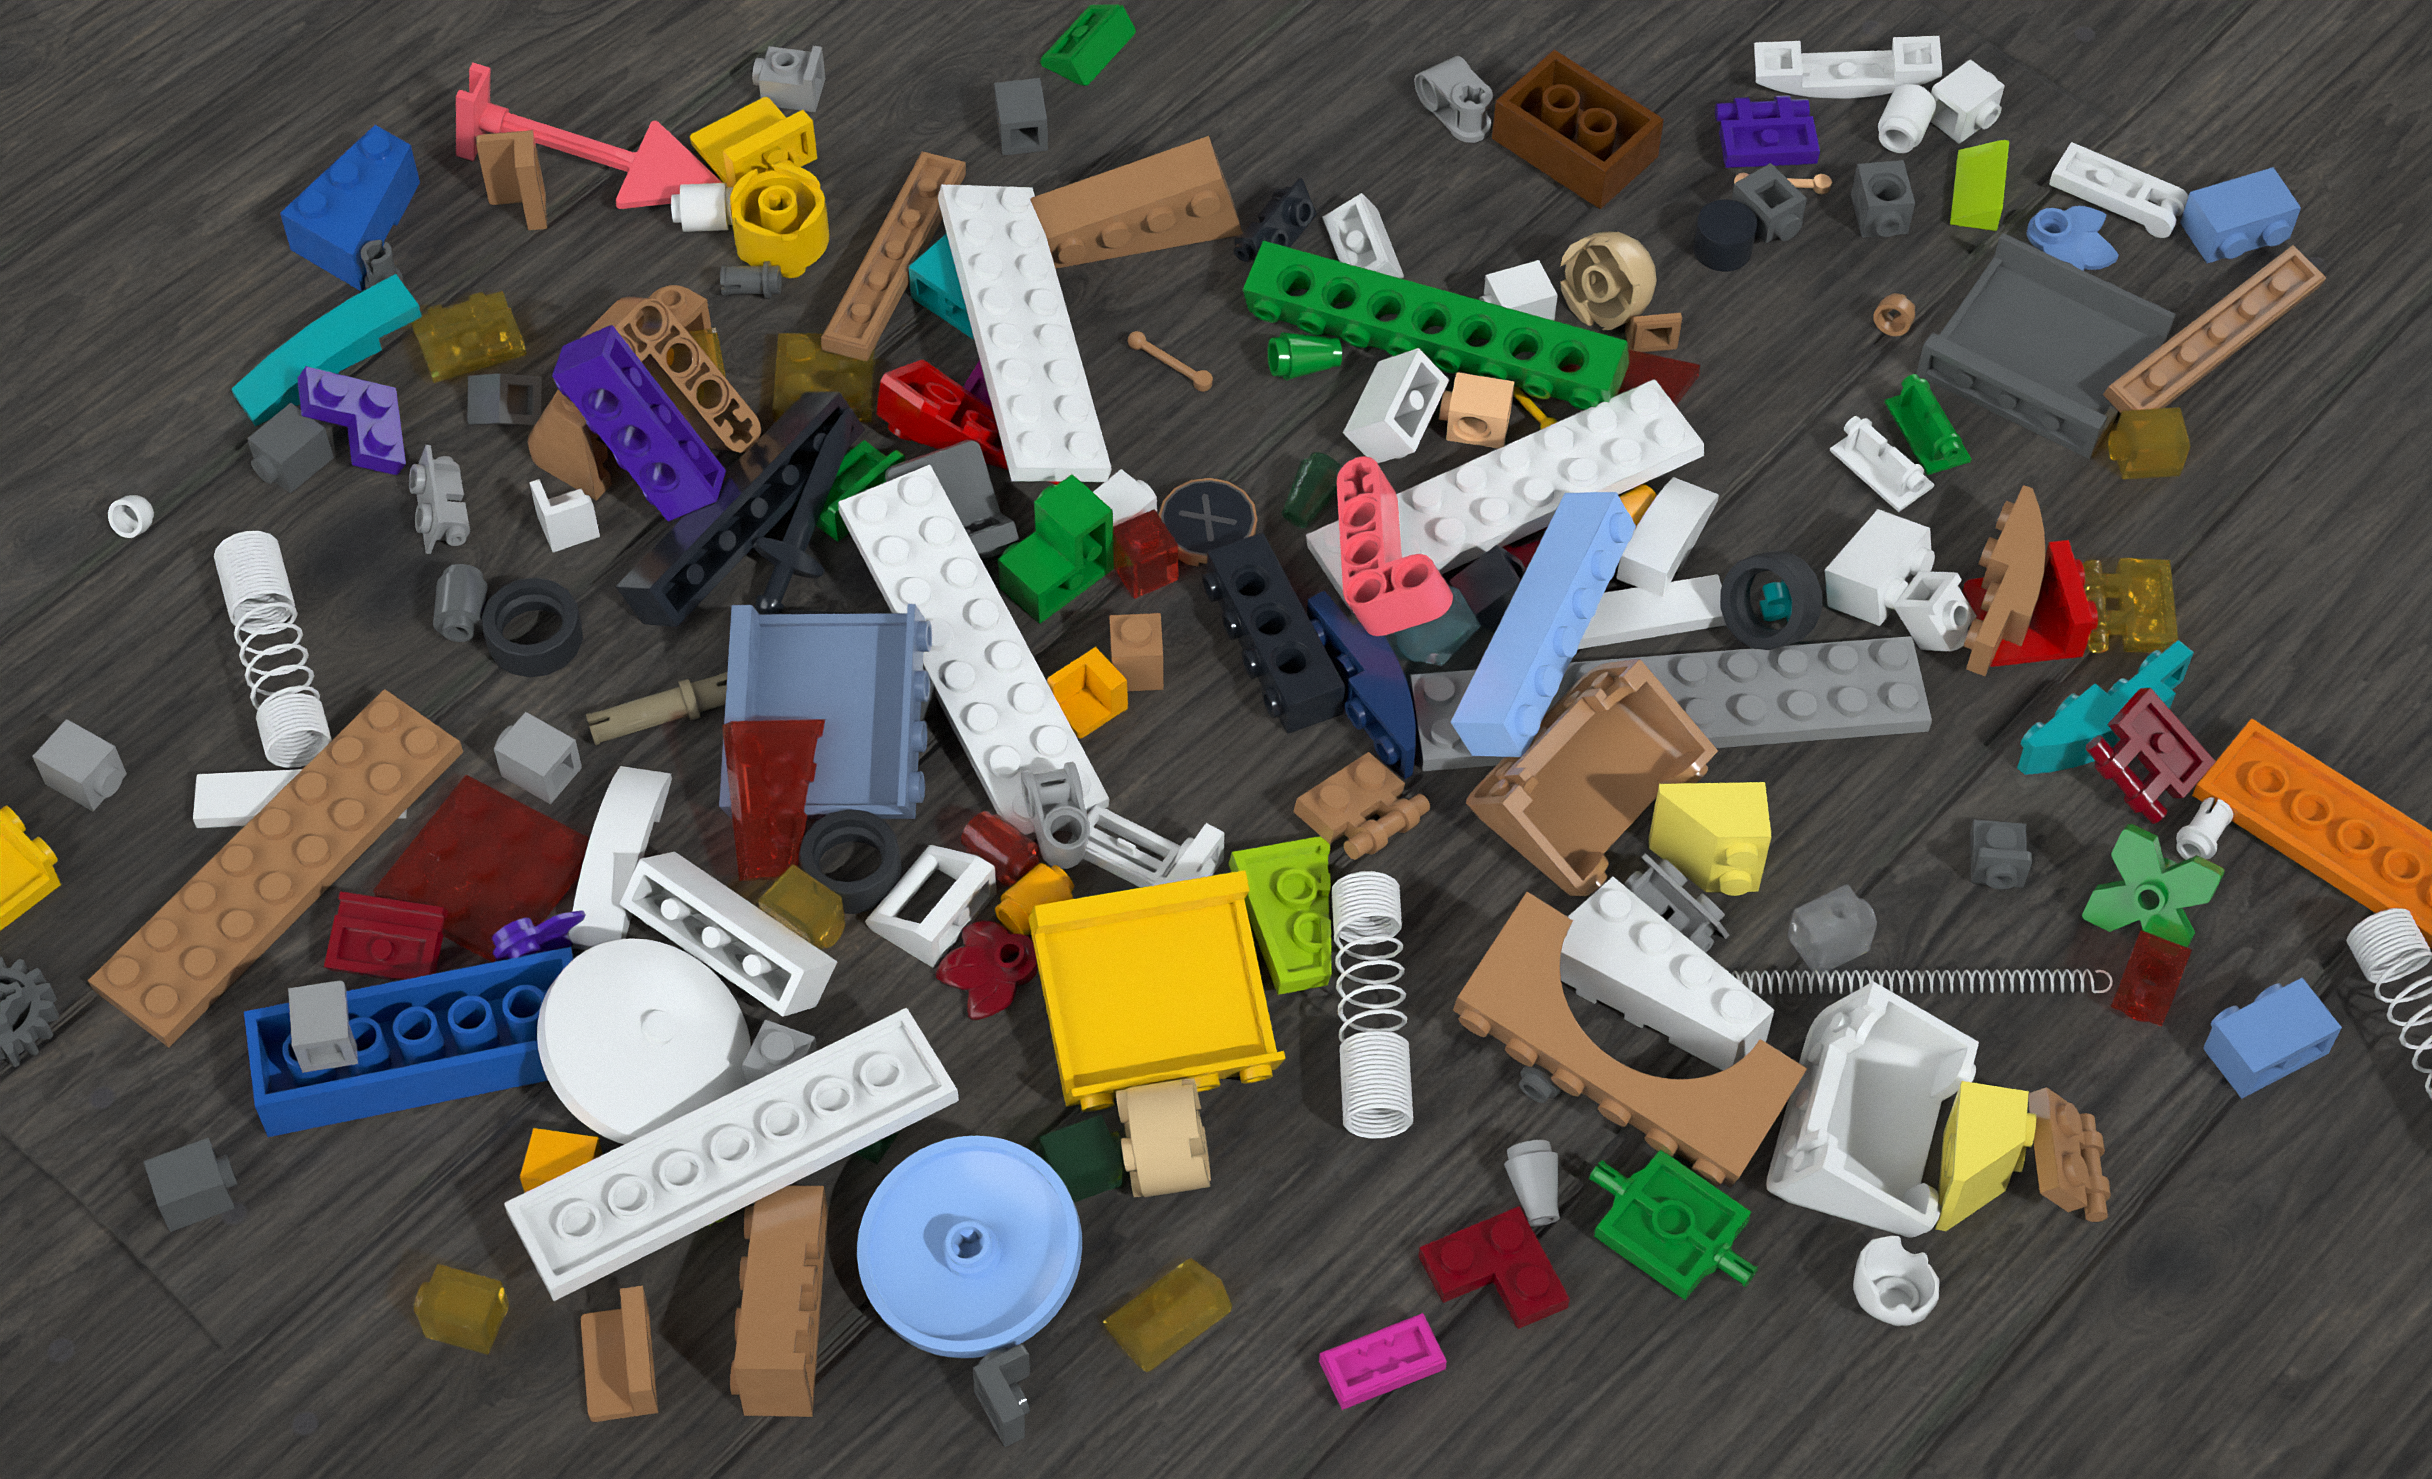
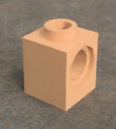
(1477, 410)

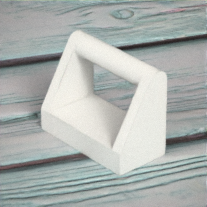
(955, 910)

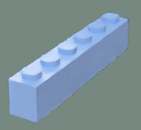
(1543, 625)

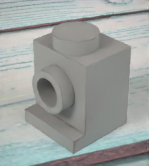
(791, 77)

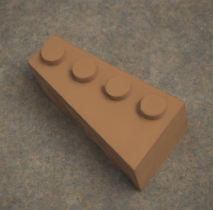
(1140, 207)

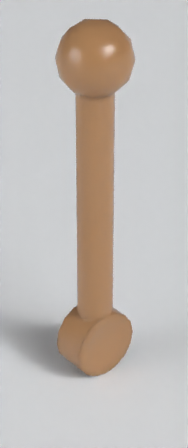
(1201, 380)

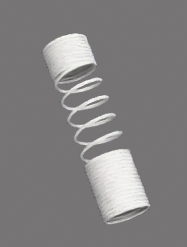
(258, 600)
(2387, 950)
(1376, 1060)

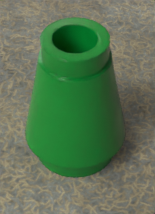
(1302, 355)

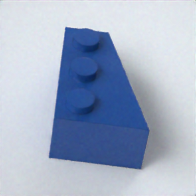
(353, 205)

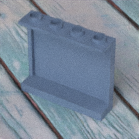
(856, 675)

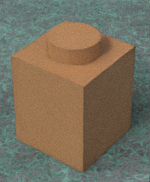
(1138, 650)

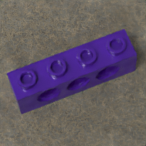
(638, 423)

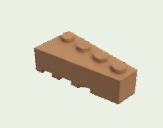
(780, 1303)

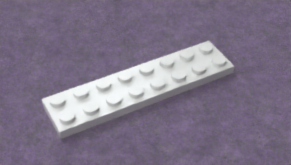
(1023, 335)
(1523, 483)
(977, 652)
(730, 1153)

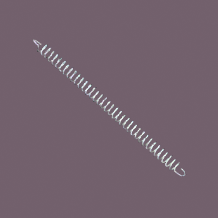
(1830, 979)

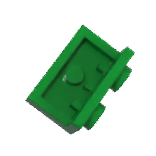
(859, 471)

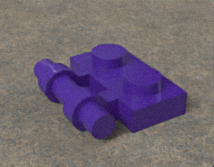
(1767, 132)

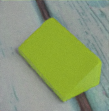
(1980, 185)

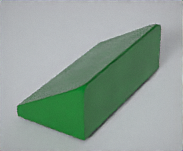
(1089, 43)

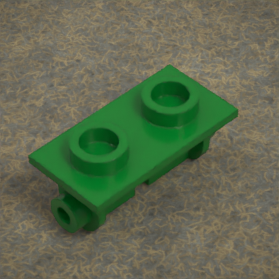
(1926, 427)

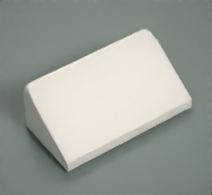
(1361, 237)

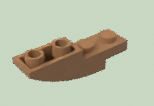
(2011, 580)

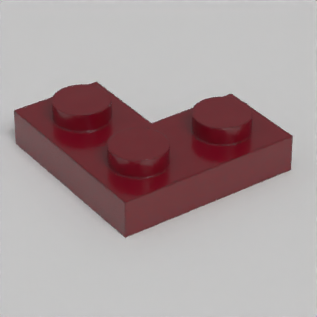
(1501, 1253)

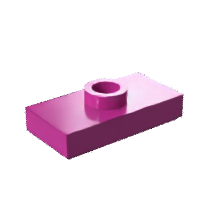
(1382, 1361)

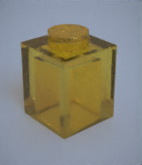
(2150, 443)
(805, 908)
(461, 1308)

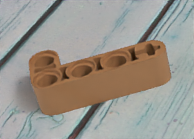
(685, 374)

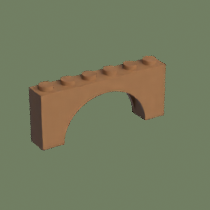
(1704, 1119)

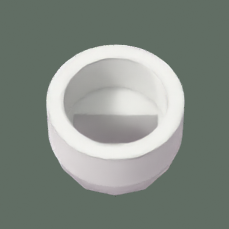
(132, 520)

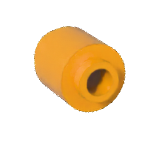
(1037, 887)

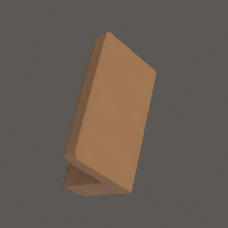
(514, 173)
(619, 1359)

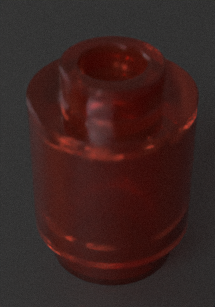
(1000, 845)

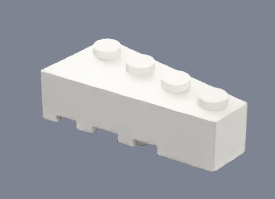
(1660, 978)

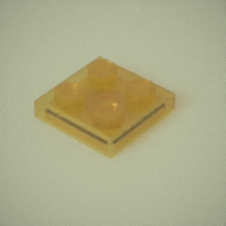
(808, 368)

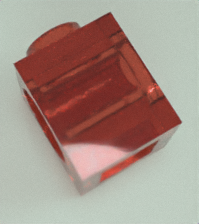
(2155, 961)

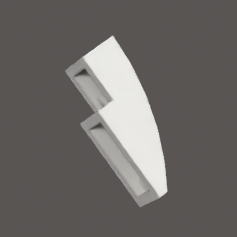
(1666, 536)

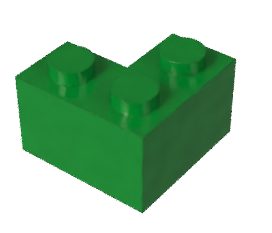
(1064, 554)

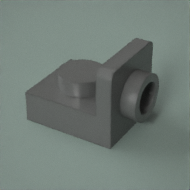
(1999, 854)
(1000, 1394)

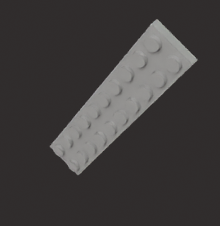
(1732, 696)

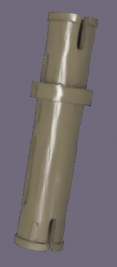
(658, 708)

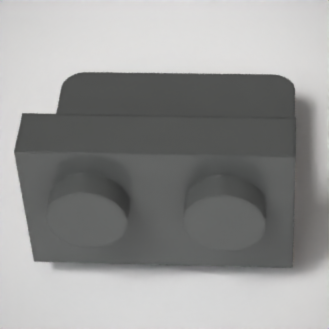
(970, 491)

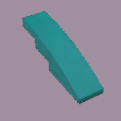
(327, 344)

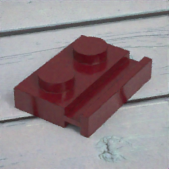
(385, 937)

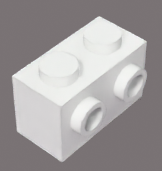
(1396, 406)
(1878, 566)

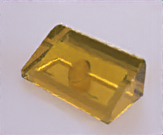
(1169, 1314)

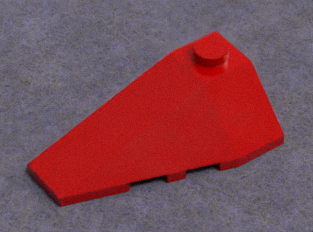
(937, 411)

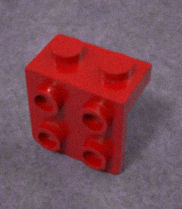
(2060, 617)

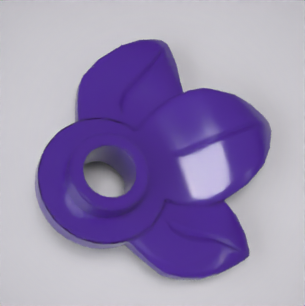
(524, 939)

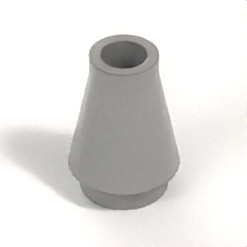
(1535, 1180)

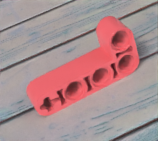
(1377, 582)

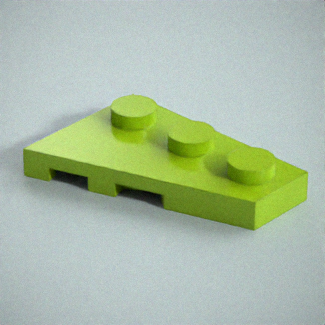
(1290, 910)

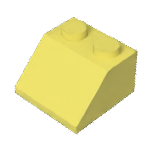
(1713, 833)
(1981, 1148)

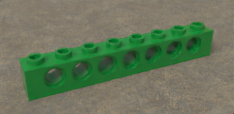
(1464, 319)

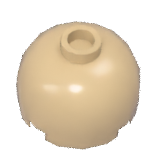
(1608, 279)

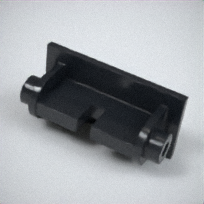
(1280, 221)

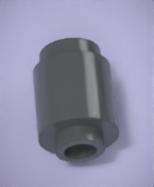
(460, 603)

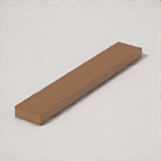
(885, 269)
(2216, 334)

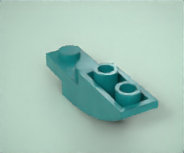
(2081, 718)

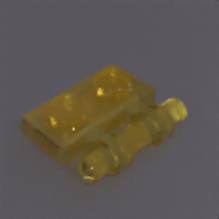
(468, 336)
(2145, 604)

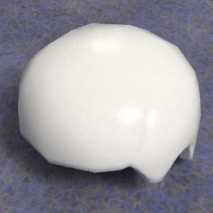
(1895, 1283)

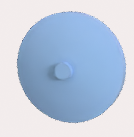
(969, 1246)

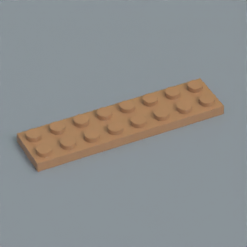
(275, 868)

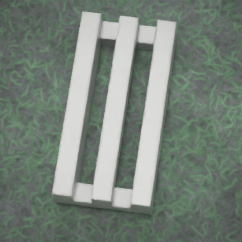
(1123, 857)

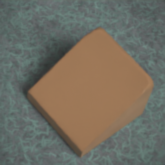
(1653, 332)

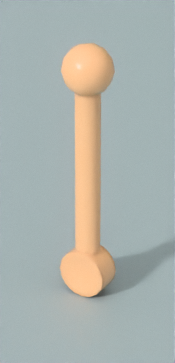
(1820, 184)

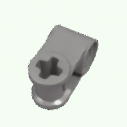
(1456, 98)
(1056, 805)

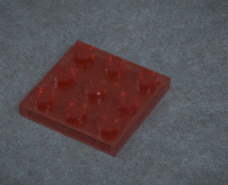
(486, 865)

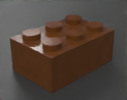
(1577, 128)

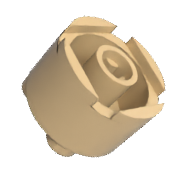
(1164, 1138)

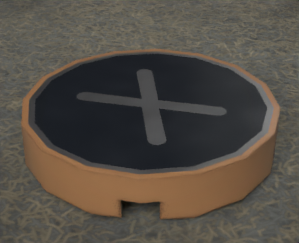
(1207, 516)

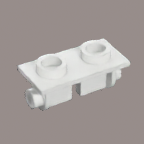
(1881, 465)

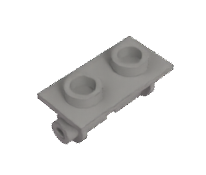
(435, 516)
(1662, 889)

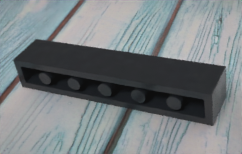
(750, 502)

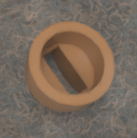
(1902, 319)

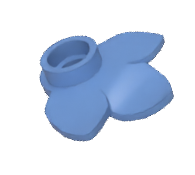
(2072, 236)

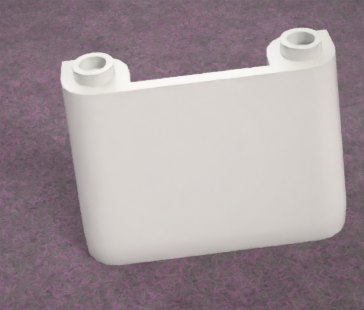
(1869, 1111)

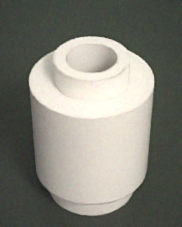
(1906, 118)
(702, 207)

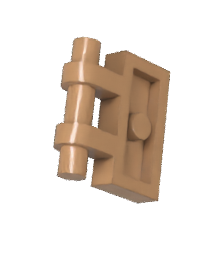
(1354, 795)
(2069, 1156)

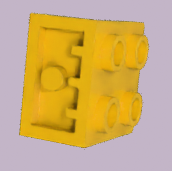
(755, 139)

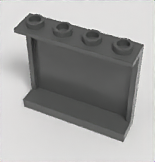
(2044, 345)

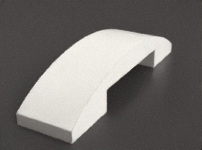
(1847, 73)
(614, 849)

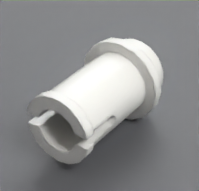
(2204, 830)

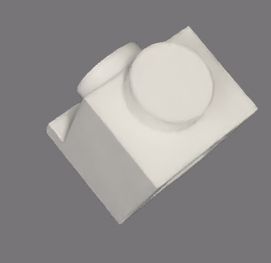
(1941, 620)

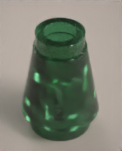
(1311, 489)

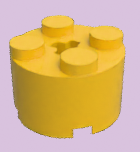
(780, 218)

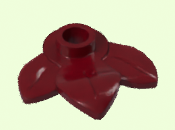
(983, 969)

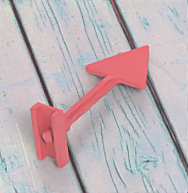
(652, 171)

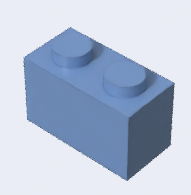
(2240, 215)
(2271, 1036)

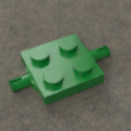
(1672, 1224)

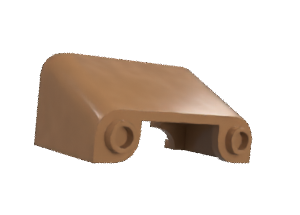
(561, 438)
(1591, 773)

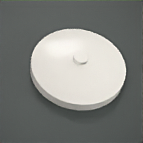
(639, 1037)

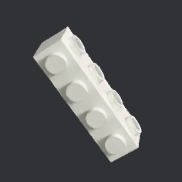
(728, 933)

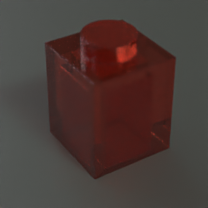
(1145, 554)

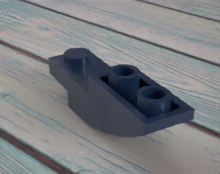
(1376, 684)

